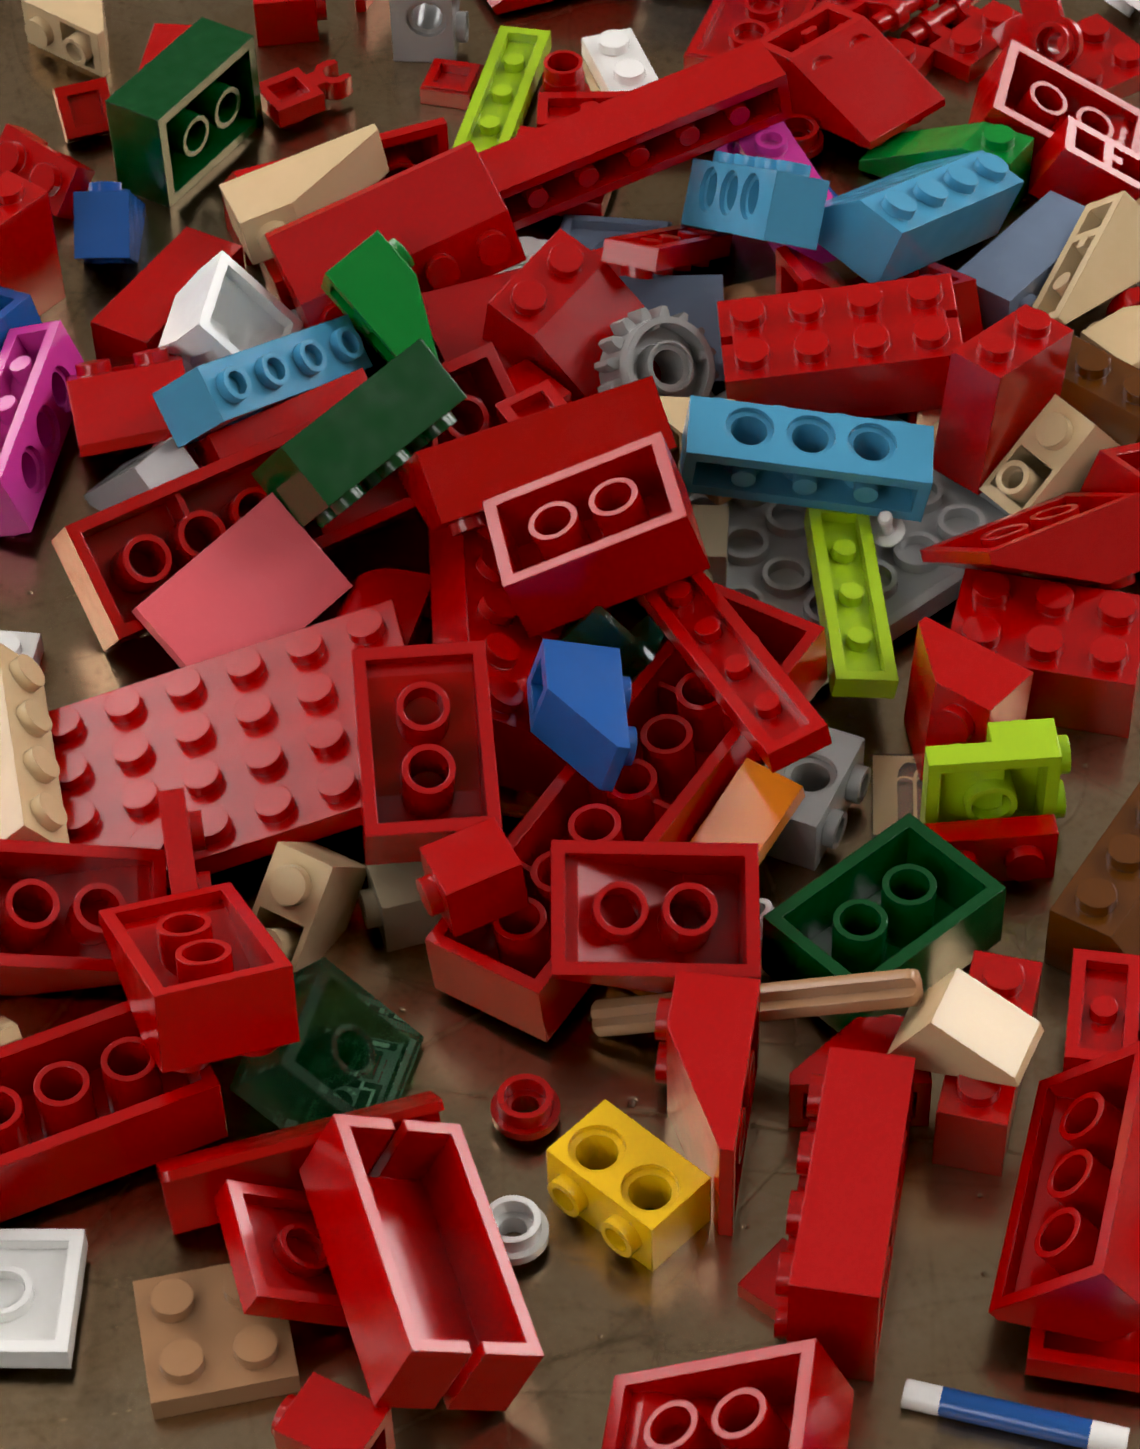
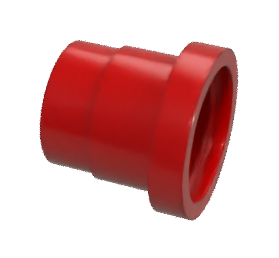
(563, 73)

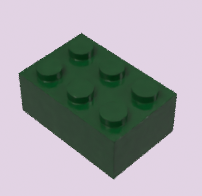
(185, 111)
(362, 437)
(885, 908)

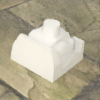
(223, 314)

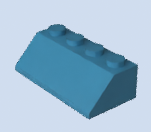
(919, 214)

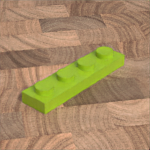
(505, 87)
(851, 604)

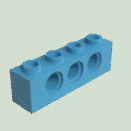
(756, 199)
(259, 379)
(806, 458)

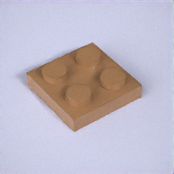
(204, 1348)

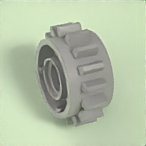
(668, 340)

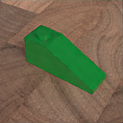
(936, 143)
(381, 296)

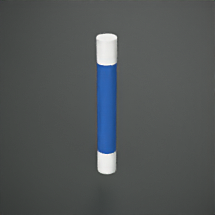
(1012, 1416)

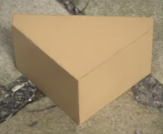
(968, 1032)

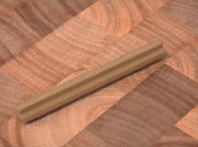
(779, 1000)

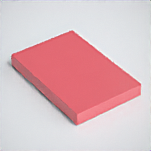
(243, 588)

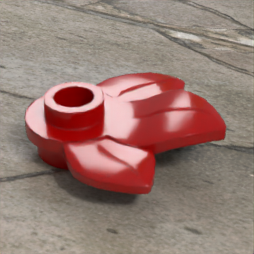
(1040, 29)

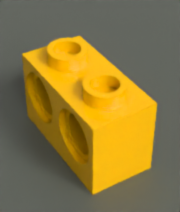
(634, 1176)

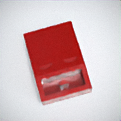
(850, 76)

